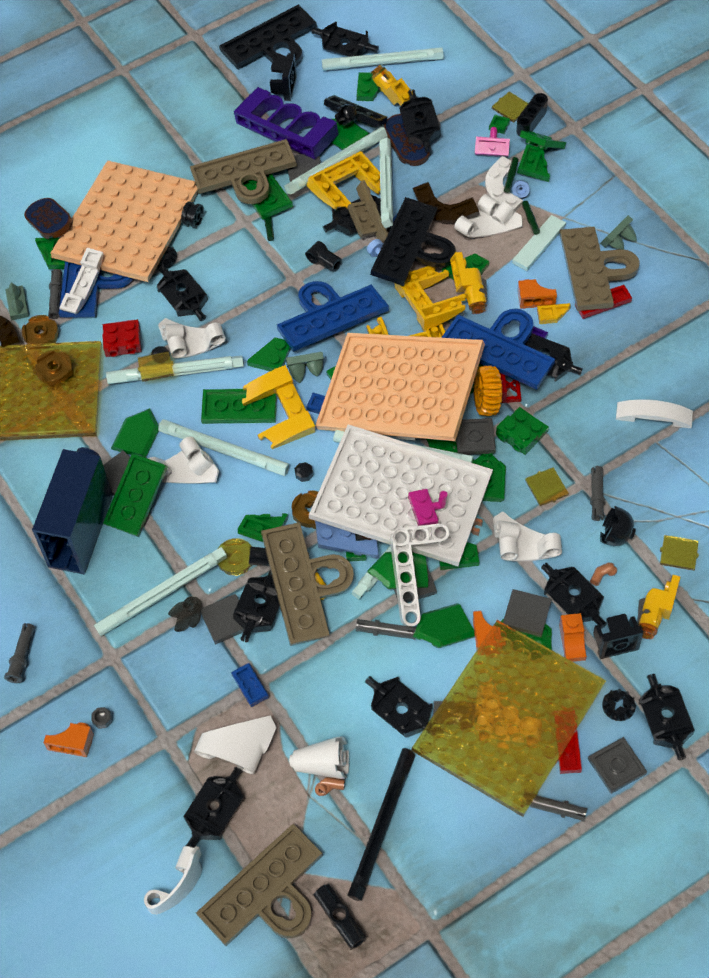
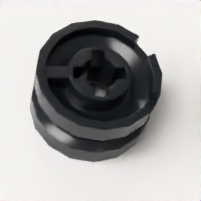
(192, 214)

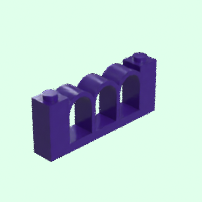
(260, 101)

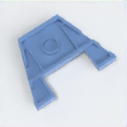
(341, 540)

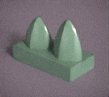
(624, 230)
(16, 302)
(297, 365)

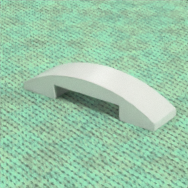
(84, 282)
(654, 410)

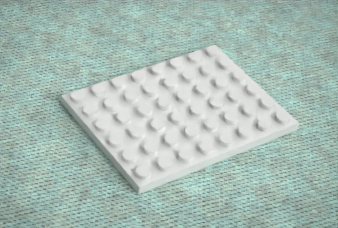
(371, 485)

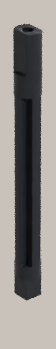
(381, 824)

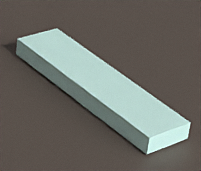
(539, 243)

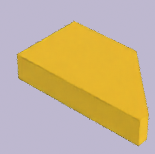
(552, 313)

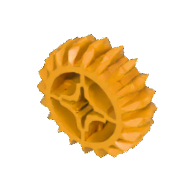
(487, 390)

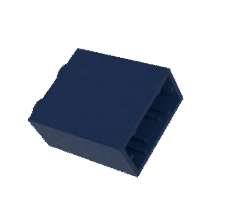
(73, 511)

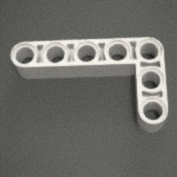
(408, 567)

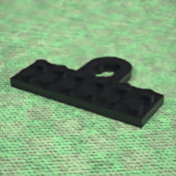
(268, 36)
(405, 243)

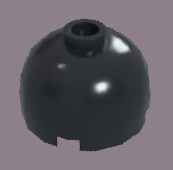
(618, 527)

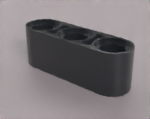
(532, 113)

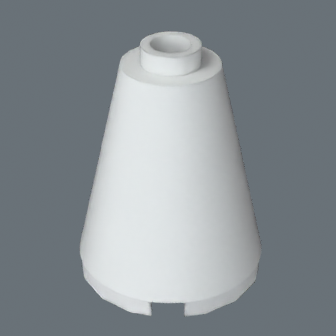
(322, 759)

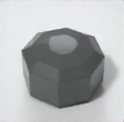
(101, 717)

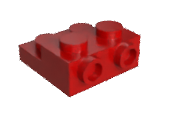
(121, 338)

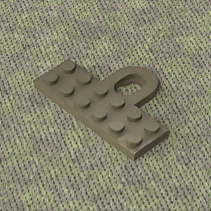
(244, 166)
(588, 270)
(296, 584)
(259, 885)

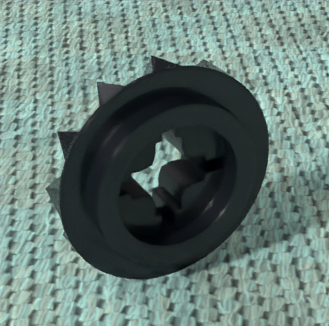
(170, 258)
(620, 713)

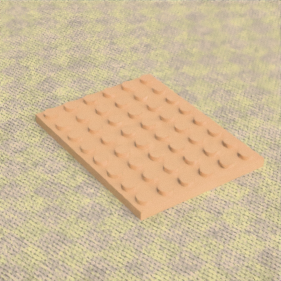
(128, 218)
(401, 385)

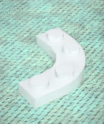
(495, 187)

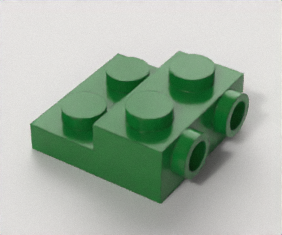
(521, 430)

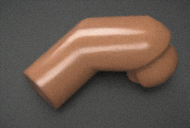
(602, 570)
(328, 784)

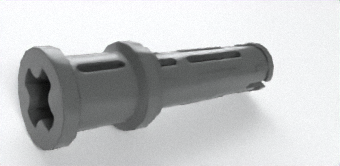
(18, 661)

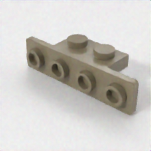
(365, 214)

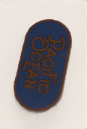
(406, 152)
(48, 218)

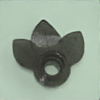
(186, 613)

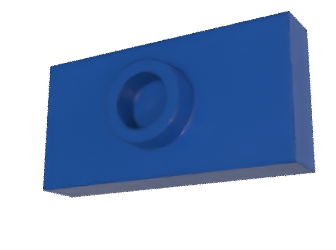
(249, 685)

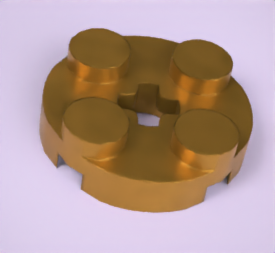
(38, 322)
(57, 375)
(299, 510)

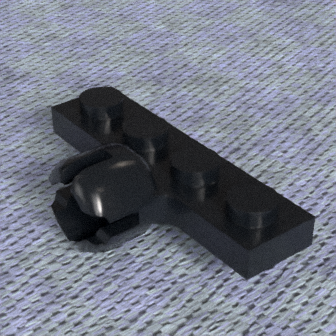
(350, 112)

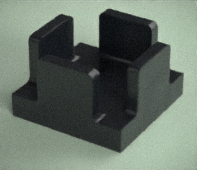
(288, 68)
(623, 636)

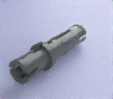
(55, 288)
(597, 499)
(377, 627)
(561, 808)

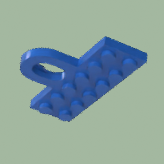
(89, 309)
(331, 317)
(505, 352)

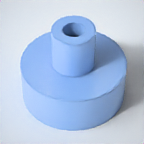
(520, 192)
(374, 247)

